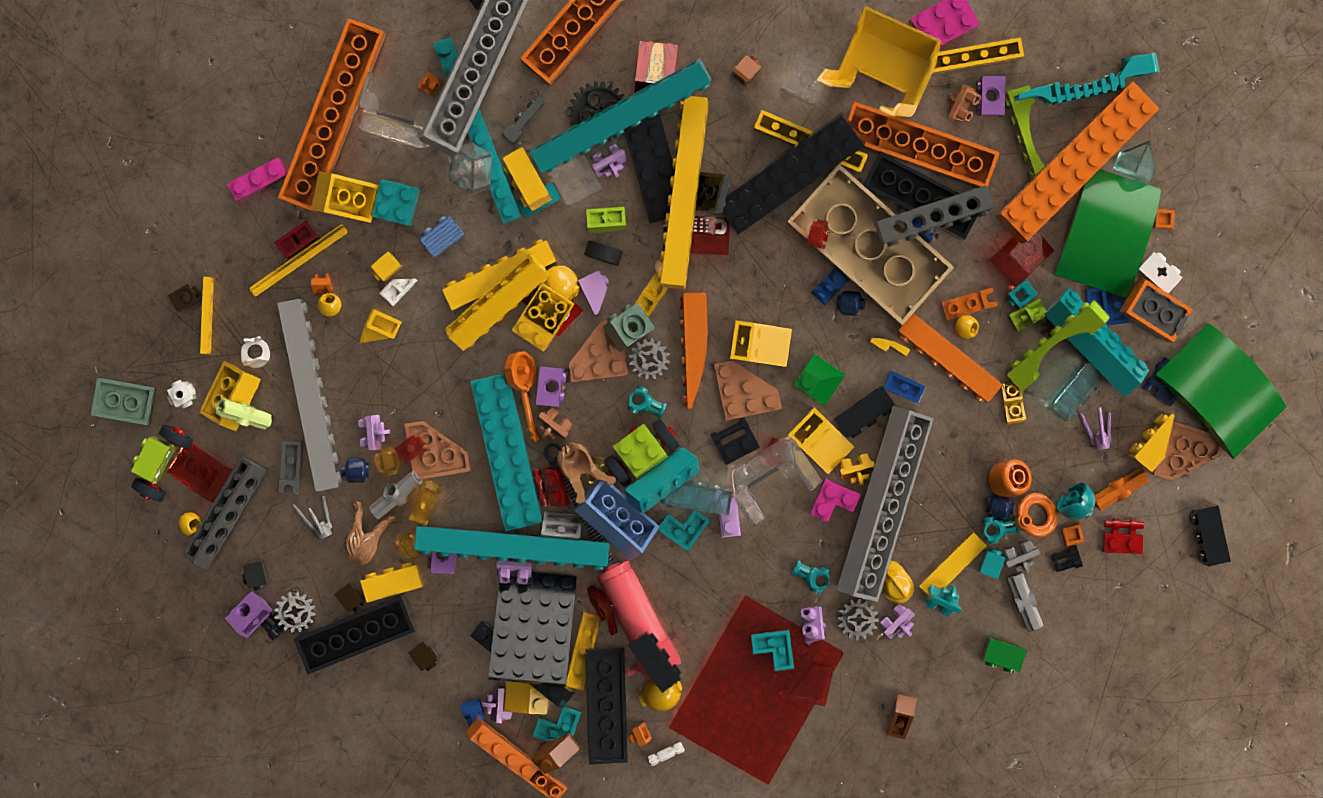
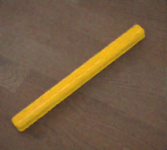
(298, 260)

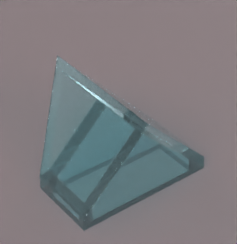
(1137, 163)

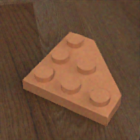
(598, 358)
(744, 392)
(1186, 451)
(441, 454)

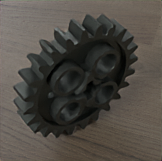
(604, 96)

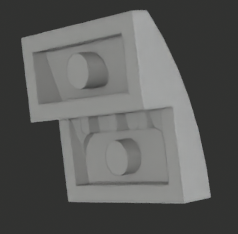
(561, 526)

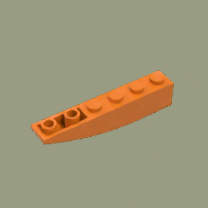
(694, 341)
(514, 758)

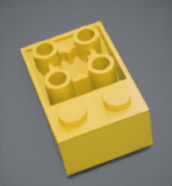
(543, 317)
(760, 343)
(820, 440)
(1153, 446)

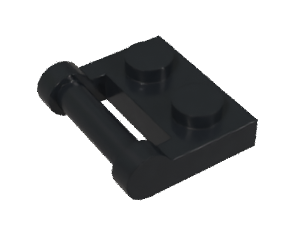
(738, 447)

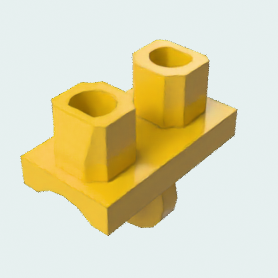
(859, 472)

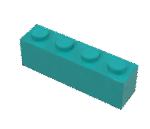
(662, 480)

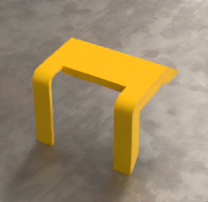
(889, 54)

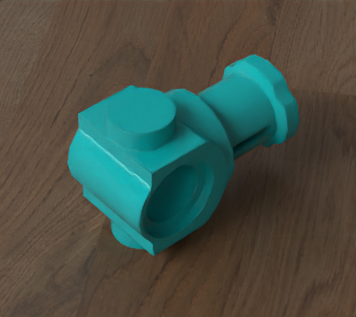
(646, 404)
(1000, 529)
(811, 575)

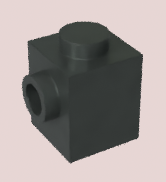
(255, 575)

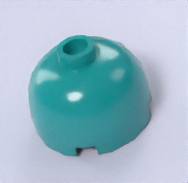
(1078, 502)

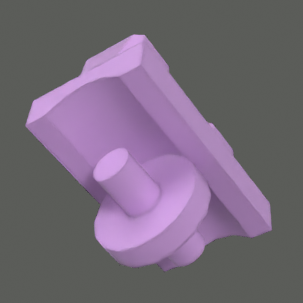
(610, 164)
(375, 432)
(511, 568)
(905, 616)
(813, 624)
(494, 705)

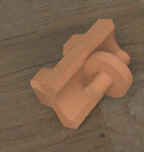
(962, 101)
(547, 418)

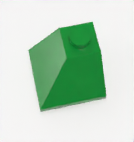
(819, 379)

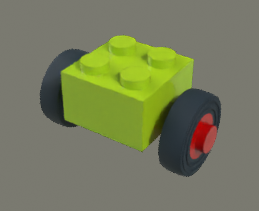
(641, 452)
(154, 459)

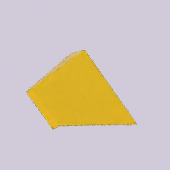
(379, 327)

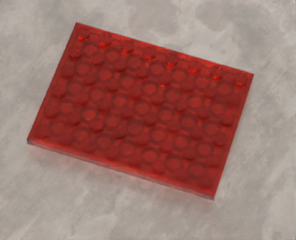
(741, 702)

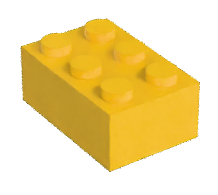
(344, 197)

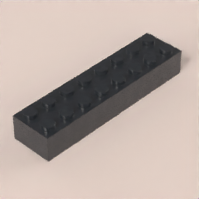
(791, 172)

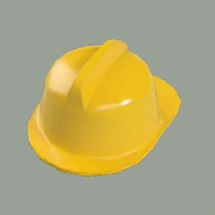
(897, 584)

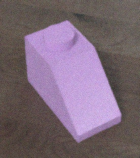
(594, 289)

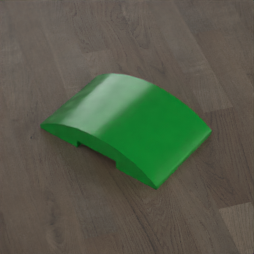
(1109, 233)
(1222, 389)

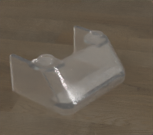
(387, 125)
(782, 456)

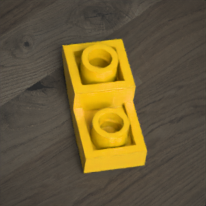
(1013, 403)

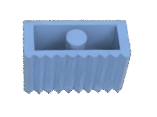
(442, 236)

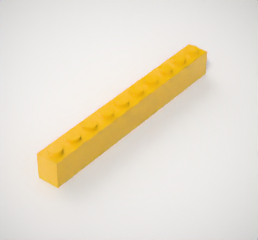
(684, 193)

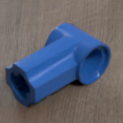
(472, 710)

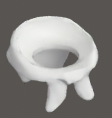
(259, 361)

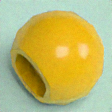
(329, 304)
(966, 327)
(188, 523)

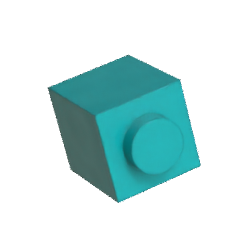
(991, 563)

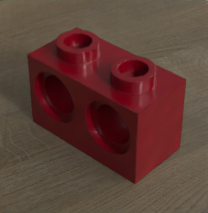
(296, 239)

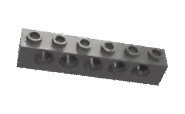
(979, 196)
(224, 512)

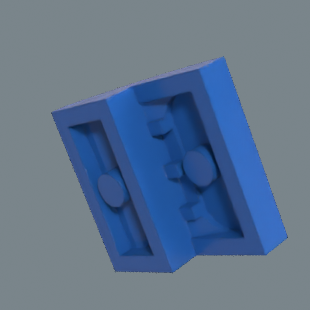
(1109, 303)

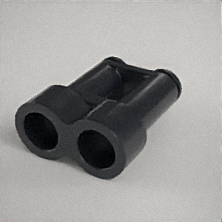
(1073, 554)
(274, 631)

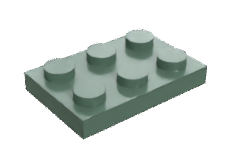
(122, 401)

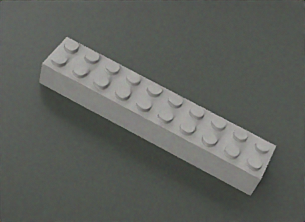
(471, 74)
(885, 504)

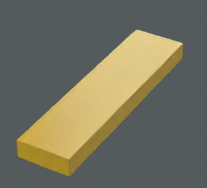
(207, 313)
(954, 563)
(585, 640)

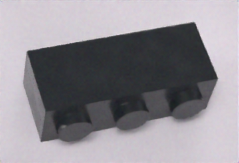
(864, 412)
(1210, 535)
(655, 661)

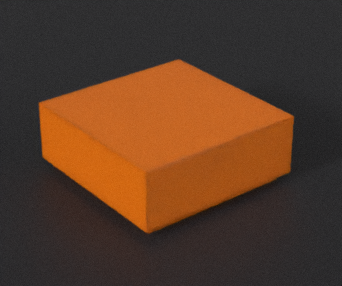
(1164, 219)
(1072, 534)

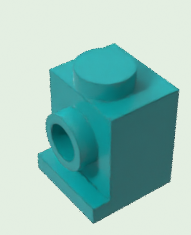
(1027, 291)

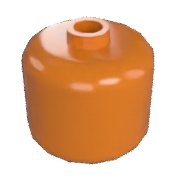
(1010, 478)

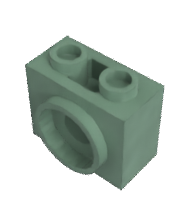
(618, 326)

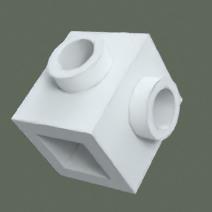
(188, 394)

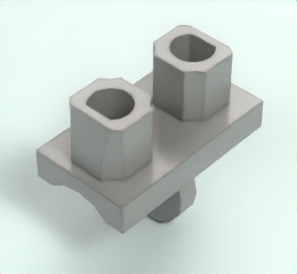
(1028, 552)

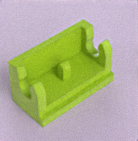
(606, 220)

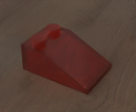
(1017, 260)
(200, 471)

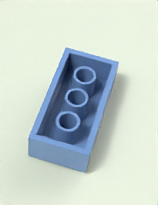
(616, 519)

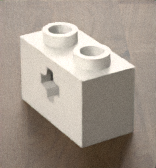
(1149, 271)

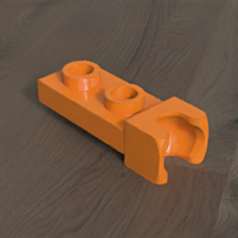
(968, 304)

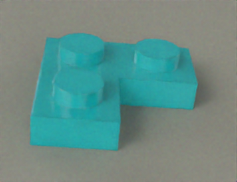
(686, 533)
(777, 643)
(566, 724)

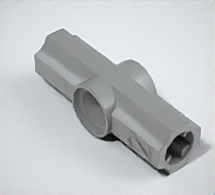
(395, 495)
(1025, 601)

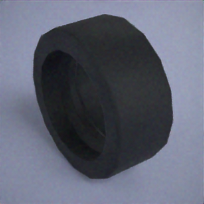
(603, 253)

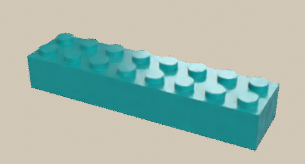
(506, 452)

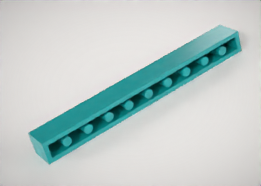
(620, 116)
(480, 136)
(512, 546)

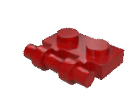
(555, 487)
(1123, 543)

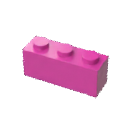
(258, 179)

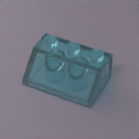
(1076, 391)
(700, 498)

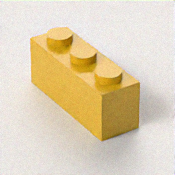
(526, 179)
(391, 582)

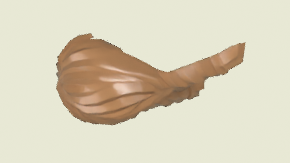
(576, 460)
(359, 546)

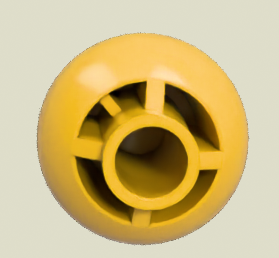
(563, 281)
(659, 701)

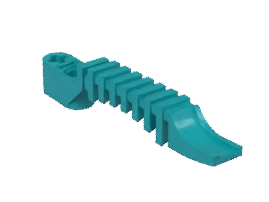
(1131, 67)

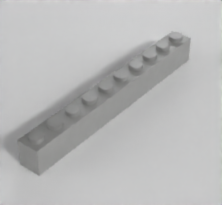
(309, 395)

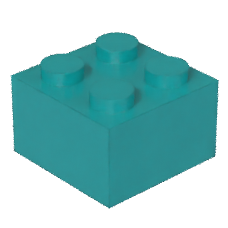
(396, 202)

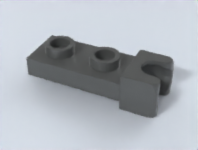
(513, 132)
(290, 466)

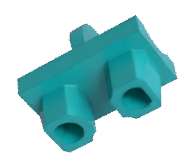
(945, 597)

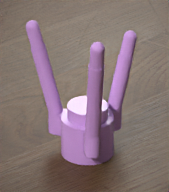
(1102, 439)

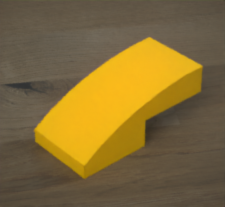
(651, 295)
(884, 344)

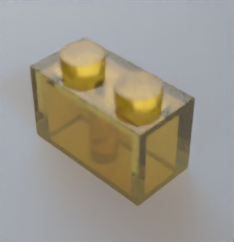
(425, 502)

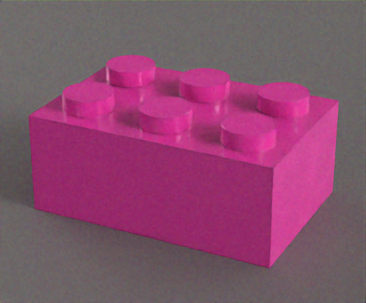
(946, 20)

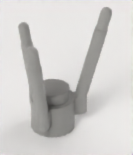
(320, 529)

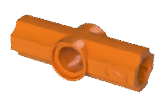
(1121, 488)

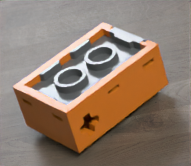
(1155, 310)

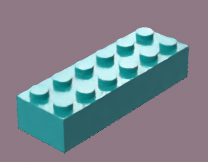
(1101, 348)

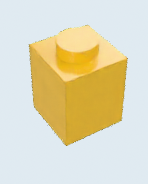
(385, 267)

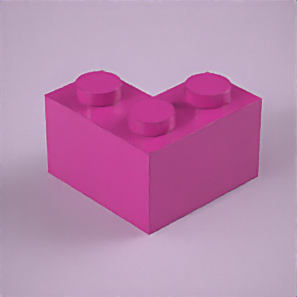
(831, 495)

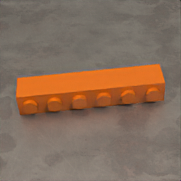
(950, 358)

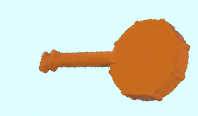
(520, 375)

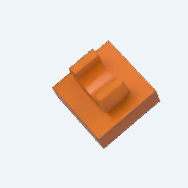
(430, 84)
(321, 285)
(640, 734)

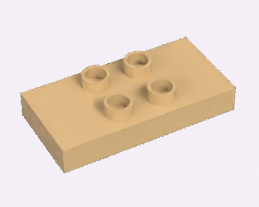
(892, 276)

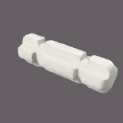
(665, 754)

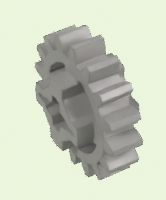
(637, 352)
(285, 615)
(858, 627)

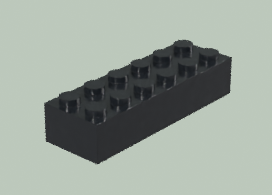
(912, 190)
(355, 634)

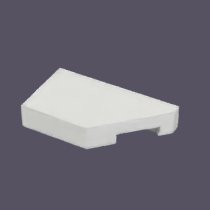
(397, 289)

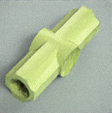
(243, 414)

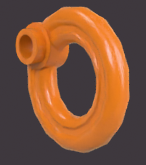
(1022, 513)

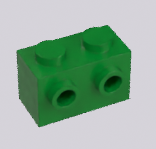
(1004, 655)

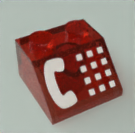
(710, 236)

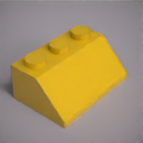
(232, 385)
(524, 699)

